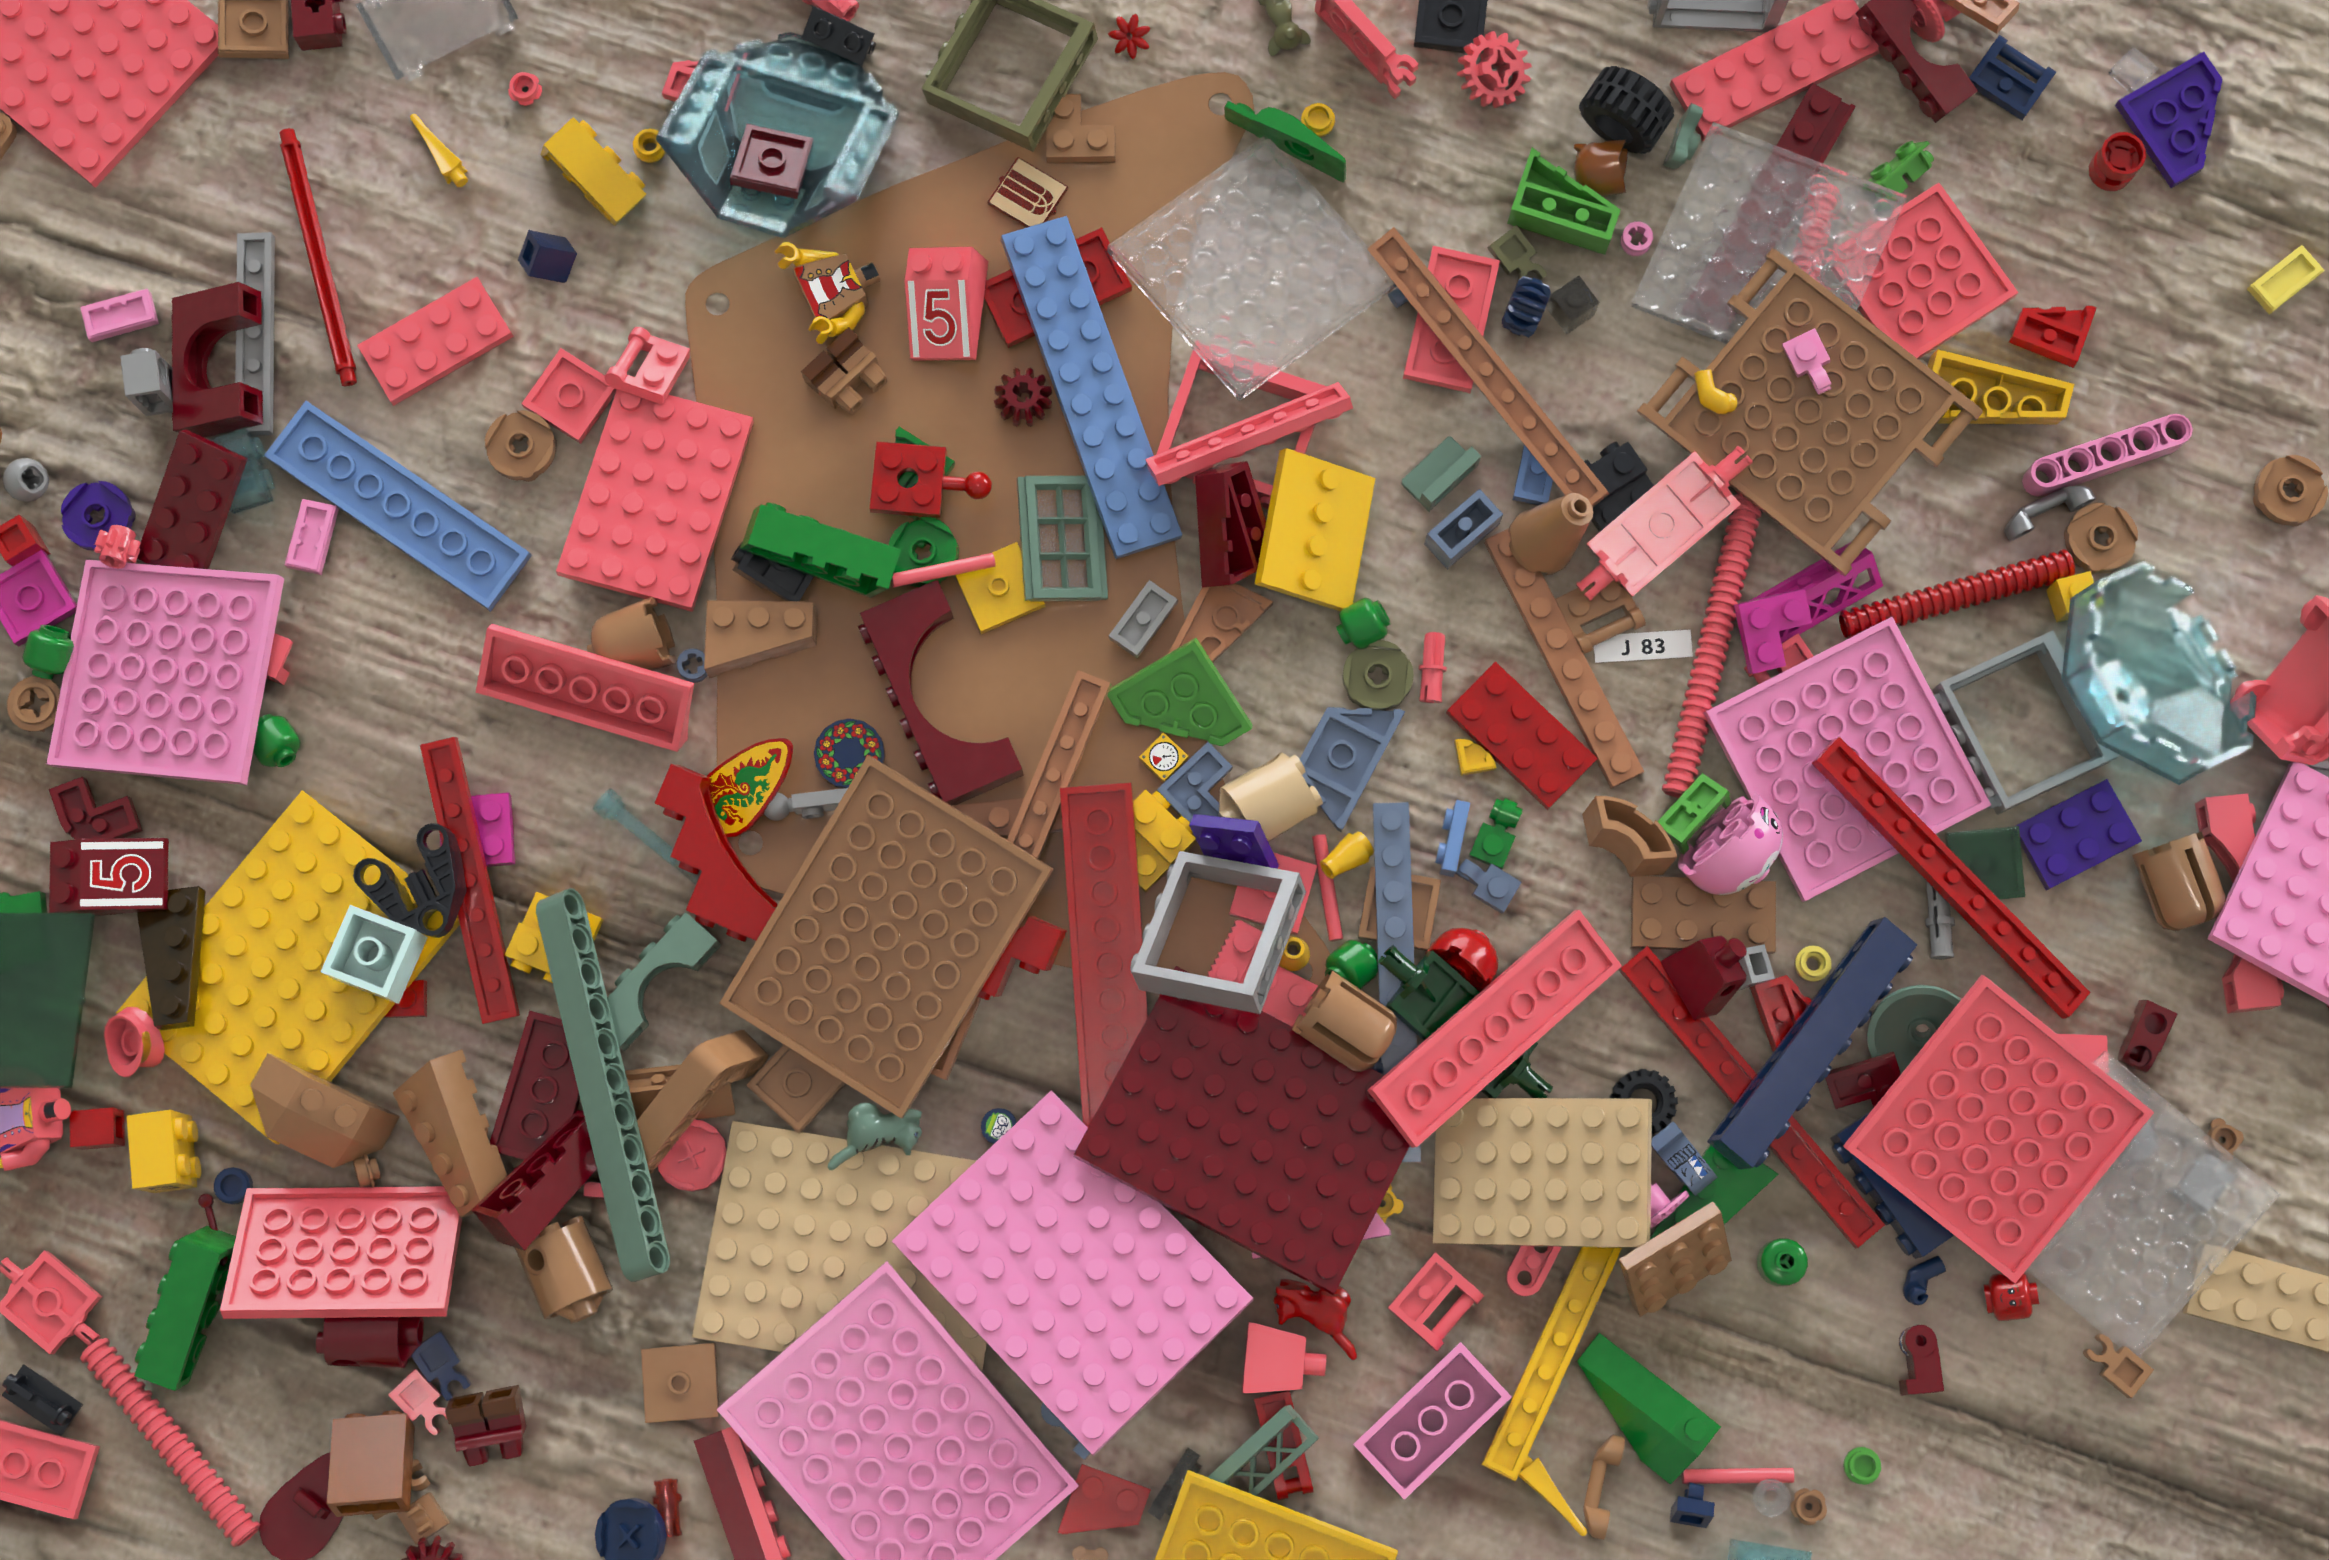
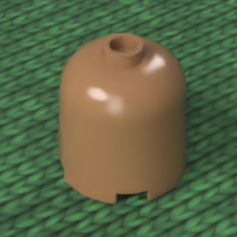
(634, 636)

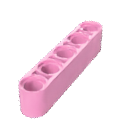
(2118, 444)

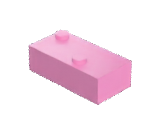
(1432, 1420)

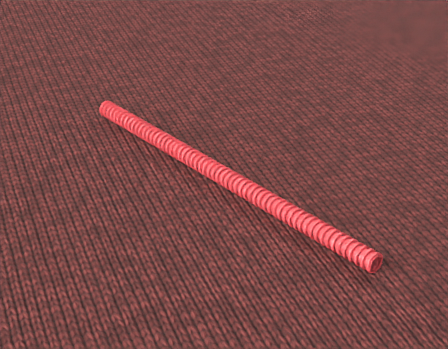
(1712, 647)

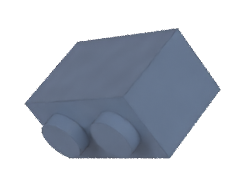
(1463, 529)

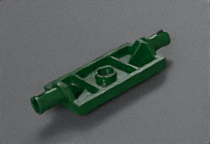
(1432, 995)

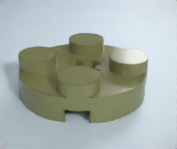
(1389, 692)

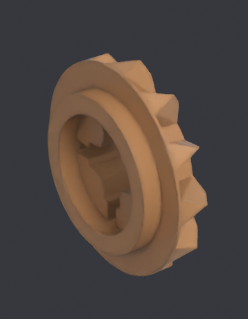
(23, 695)

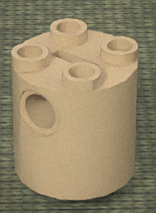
(1272, 795)

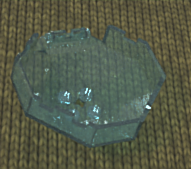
(2163, 661)

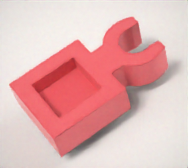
(418, 1398)

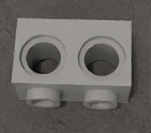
(148, 381)

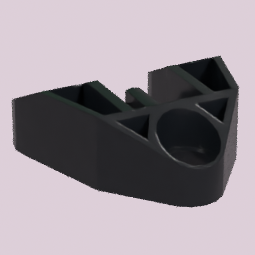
(446, 873)

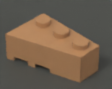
(755, 631)

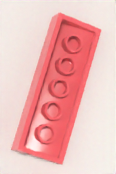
(585, 688)

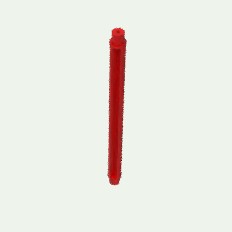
(317, 257)

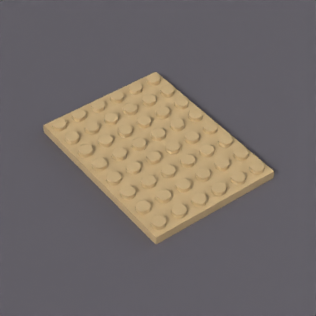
(804, 1236)

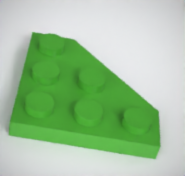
(1182, 698)

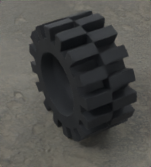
(1658, 1086)

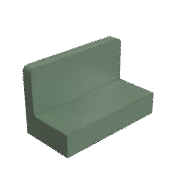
(1440, 472)

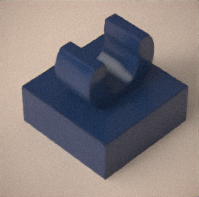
(1691, 1508)

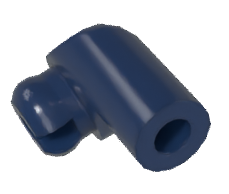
(1917, 1279)

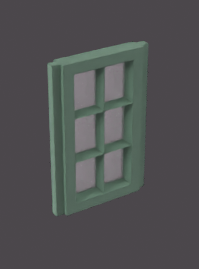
(1061, 540)

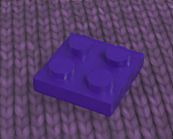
(1233, 840)

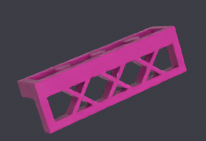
(1820, 579)

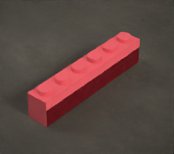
(740, 1497)

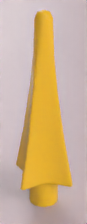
(447, 162)
(1537, 1477)

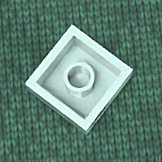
(374, 954)

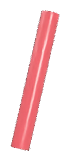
(943, 570)
(1327, 890)
(1736, 1475)

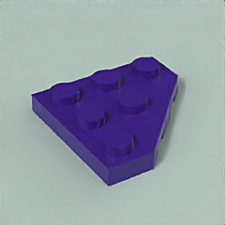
(2175, 117)

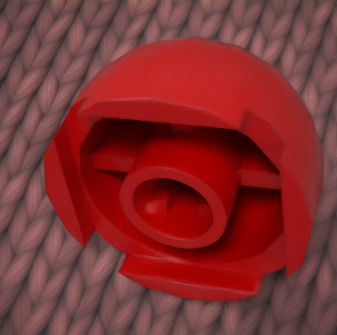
(1468, 954)

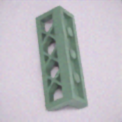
(1259, 1442)

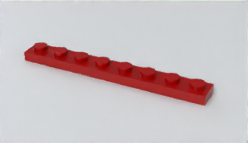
(478, 910)

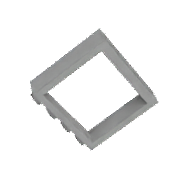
(1717, 14)
(2052, 657)
(1268, 953)

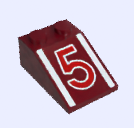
(108, 876)

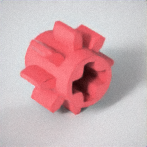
(117, 546)

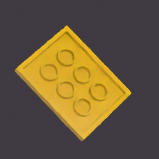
(1315, 530)

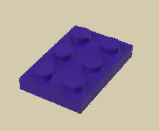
(2077, 834)

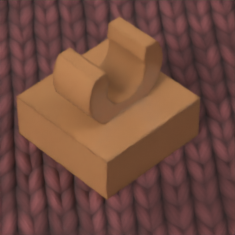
(423, 1518)

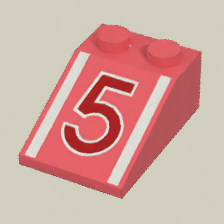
(944, 302)

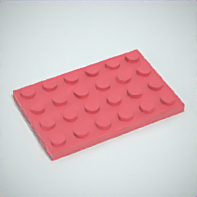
(655, 498)
(343, 1253)

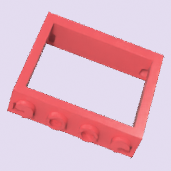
(1280, 384)

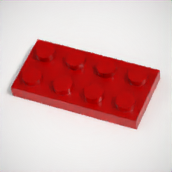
(1007, 305)
(1521, 735)

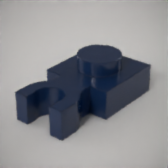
(437, 1360)

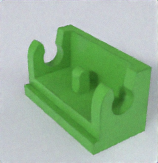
(1693, 810)

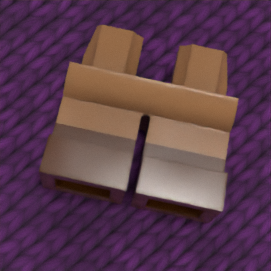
(842, 371)

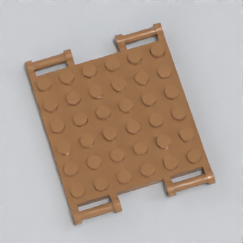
(1813, 453)

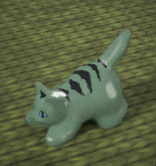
(871, 1129)

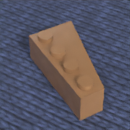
(451, 1130)

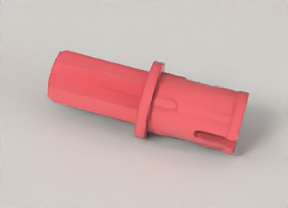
(1432, 668)

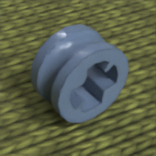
(684, 660)

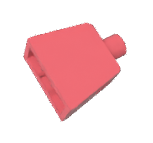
(1277, 1360)

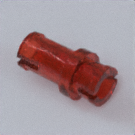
(667, 1504)

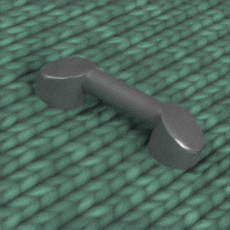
(2073, 496)

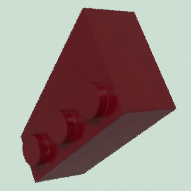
(1228, 524)

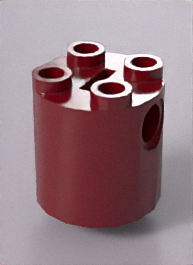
(370, 1341)

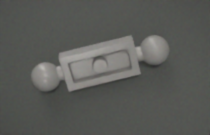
(808, 804)

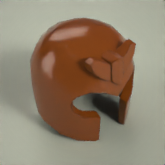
(1602, 166)

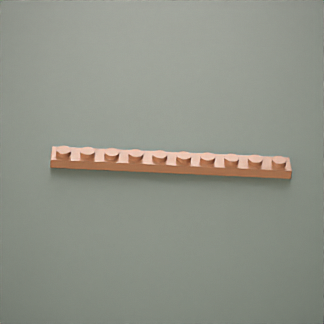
(1485, 368)

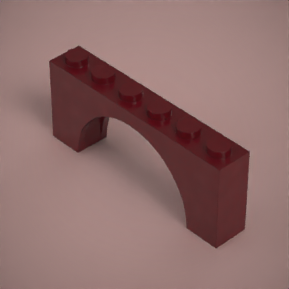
(898, 632)

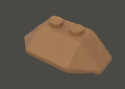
(317, 1115)

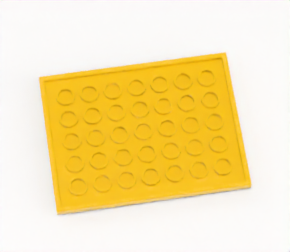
(266, 955)

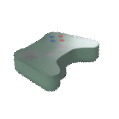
(1685, 139)

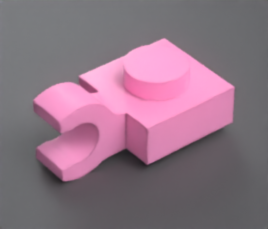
(1808, 356)

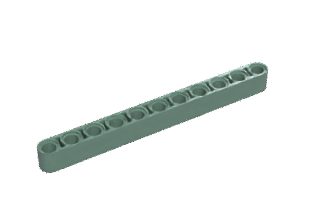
(602, 1086)

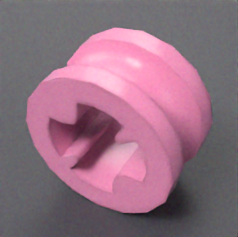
(1647, 238)

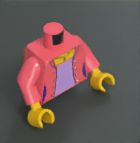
(29, 1124)

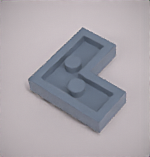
(1190, 785)

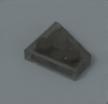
(1168, 1494)

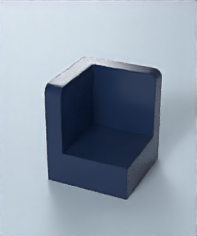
(547, 256)

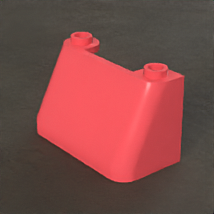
(2295, 697)

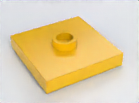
(997, 592)

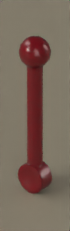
(206, 1201)

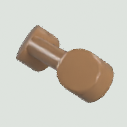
(1597, 1518)

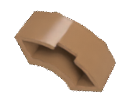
(1629, 835)

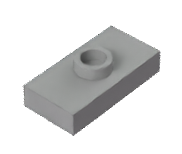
(1143, 619)

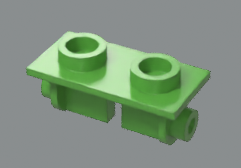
(1909, 160)

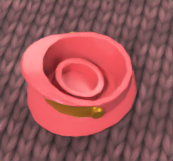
(132, 1041)

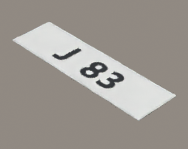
(1645, 646)

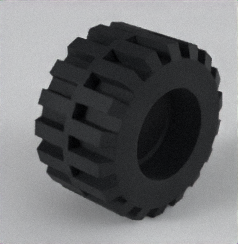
(1628, 108)

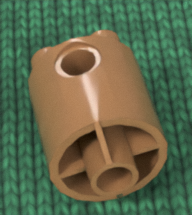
(565, 1271)

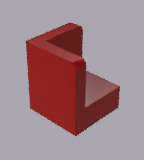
(19, 540)
(97, 1128)

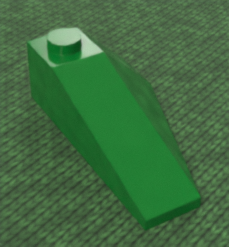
(1653, 1416)

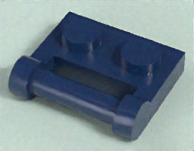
(2006, 85)

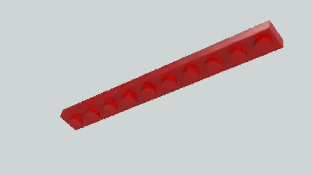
(1951, 878)
(1732, 1077)

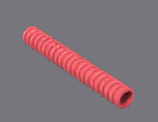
(170, 1442)

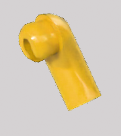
(1711, 397)

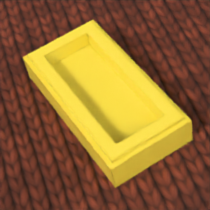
(2285, 279)

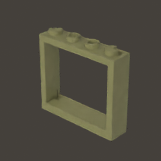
(1056, 86)

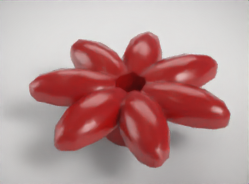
(1124, 33)

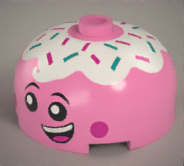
(1734, 847)

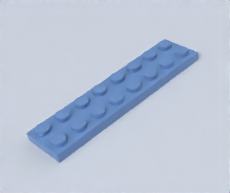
(398, 505)

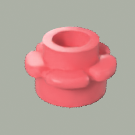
(523, 80)

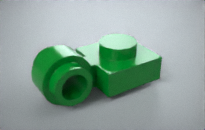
(1493, 843)

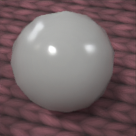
(25, 479)

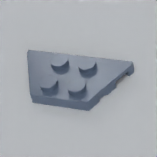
(1345, 756)

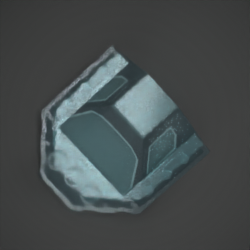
(787, 89)

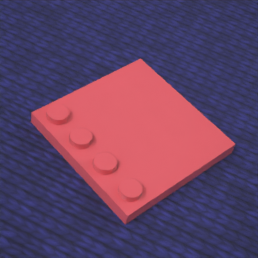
(1933, 276)

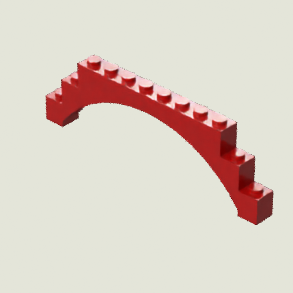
(734, 899)

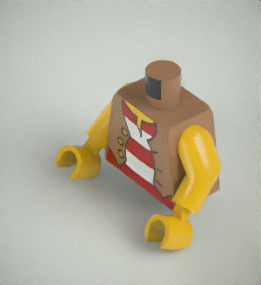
(829, 287)

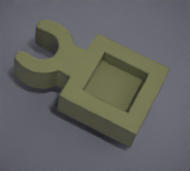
(1514, 253)

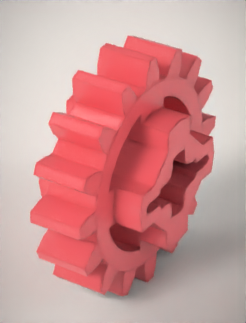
(1497, 55)

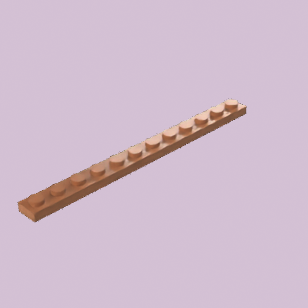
(1043, 799)

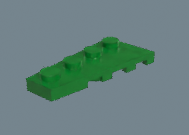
(1728, 1192)

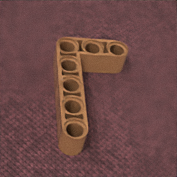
(691, 1088)

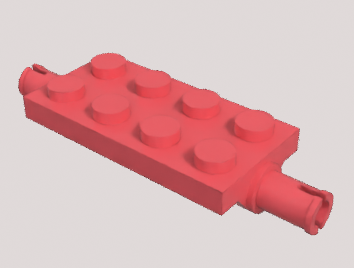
(1663, 523)

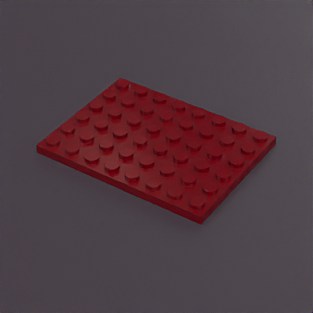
(1249, 1135)

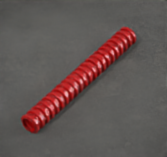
(1960, 593)

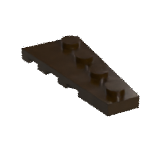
(172, 956)

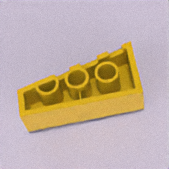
(2002, 391)

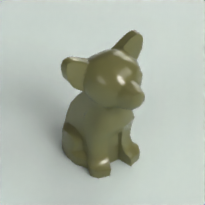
(1287, 33)

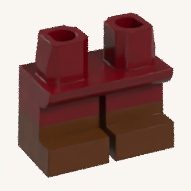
(488, 1421)

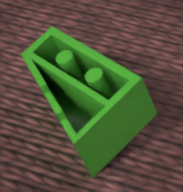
(1561, 207)

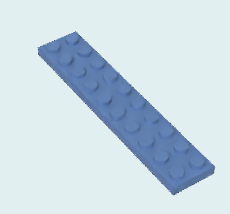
(1090, 386)

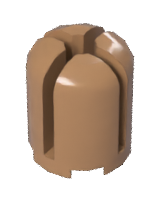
(2181, 882)
(1347, 1023)

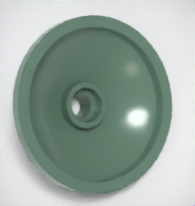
(1897, 1016)

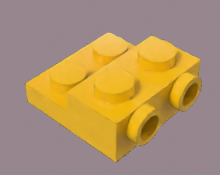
(1158, 837)
(527, 946)

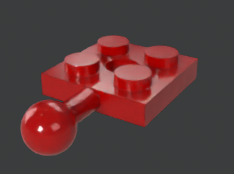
(926, 496)

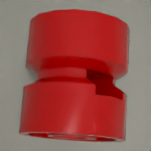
(2117, 161)

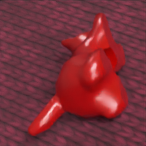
(1317, 1307)

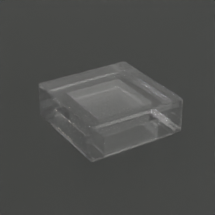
(2133, 70)

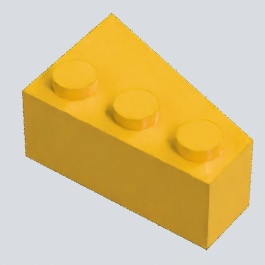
(594, 170)

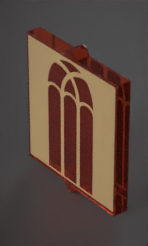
(1027, 194)

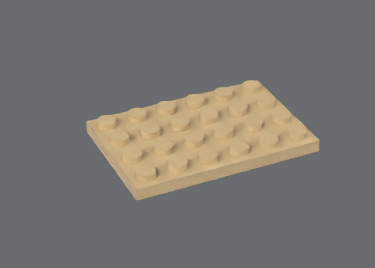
(1544, 1173)

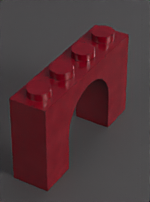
(197, 326)

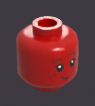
(2010, 1299)

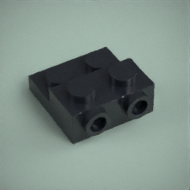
(1623, 477)
(767, 574)

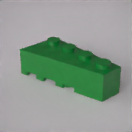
(184, 1308)

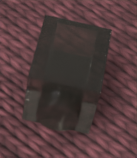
(1572, 304)

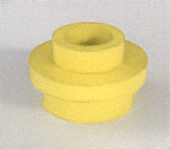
(1818, 954)

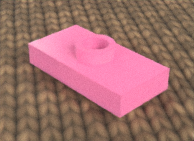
(119, 315)
(311, 536)

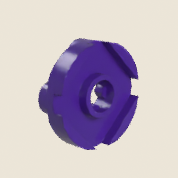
(90, 497)

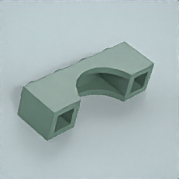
(682, 946)

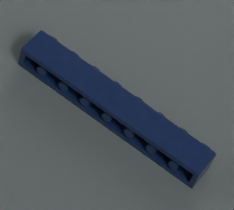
(1812, 1044)

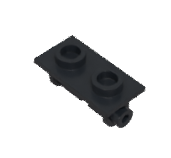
(839, 36)
(41, 1399)

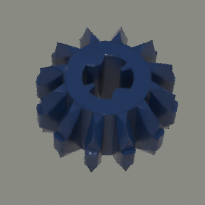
(1526, 306)

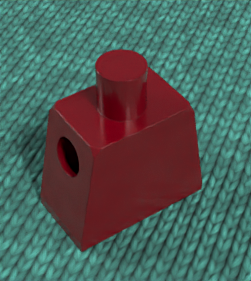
(1707, 974)

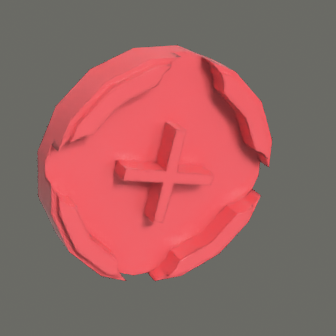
(695, 1158)

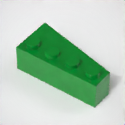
(820, 550)

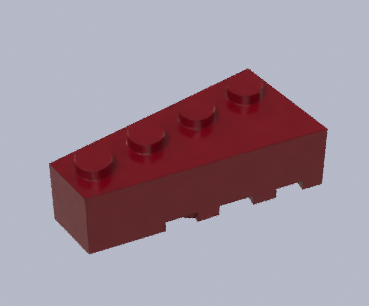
(539, 1186)

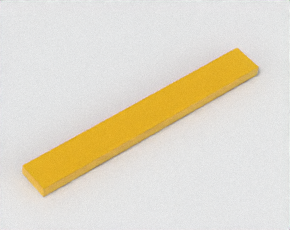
(1549, 1361)

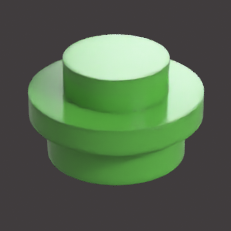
(1862, 1465)

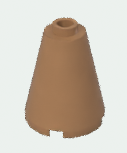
(1550, 533)

